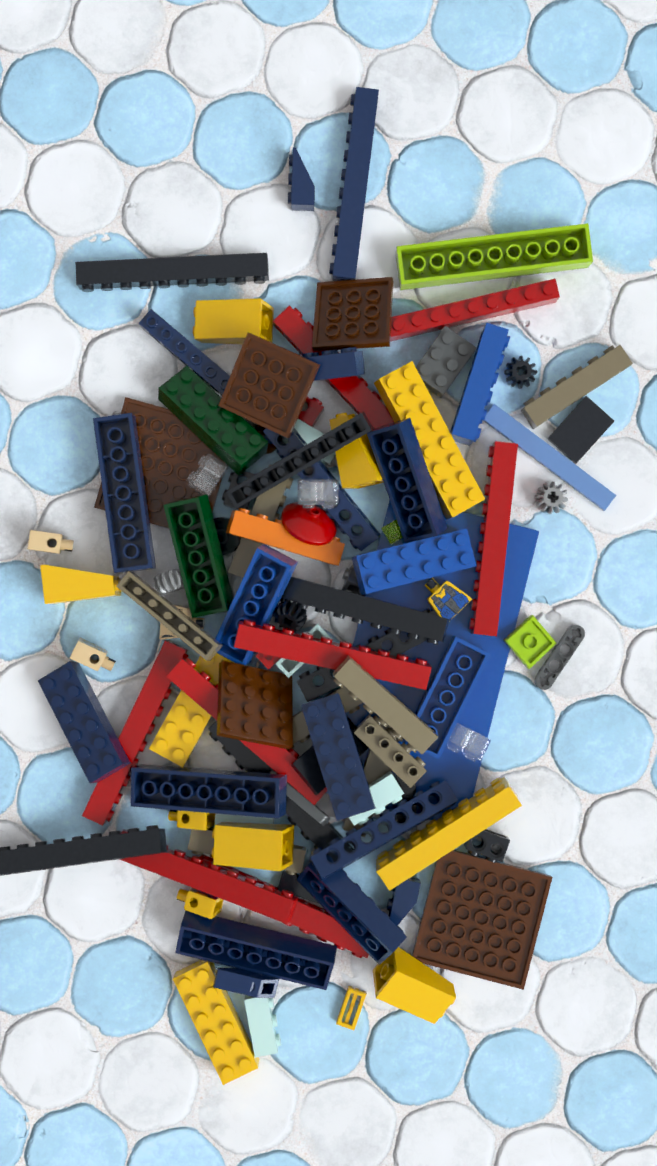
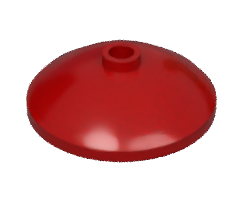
(308, 524)

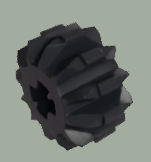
(525, 377)
(290, 615)

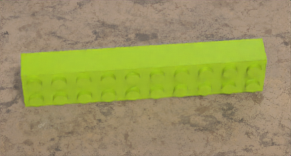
(494, 256)

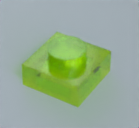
(392, 532)

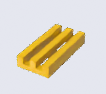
(356, 992)

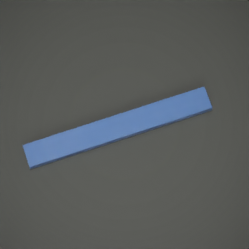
(549, 457)

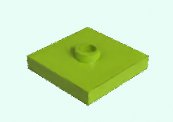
(530, 641)

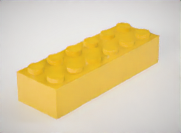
(185, 720)
(216, 1021)

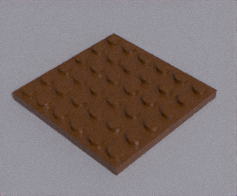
(167, 457)
(482, 918)

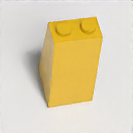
(231, 320)
(356, 460)
(73, 585)
(253, 845)
(412, 986)

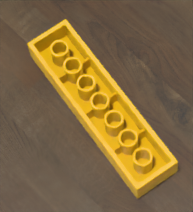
(451, 477)
(447, 832)

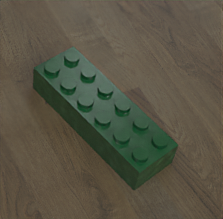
(218, 428)
(199, 555)

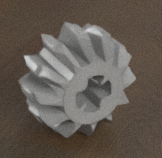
(548, 490)
(168, 581)

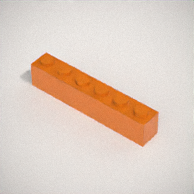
(274, 534)

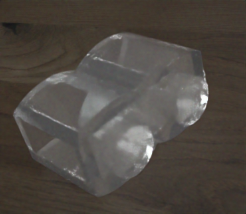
(208, 475)
(318, 492)
(469, 742)

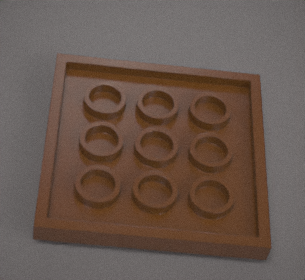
(353, 314)
(269, 385)
(255, 705)

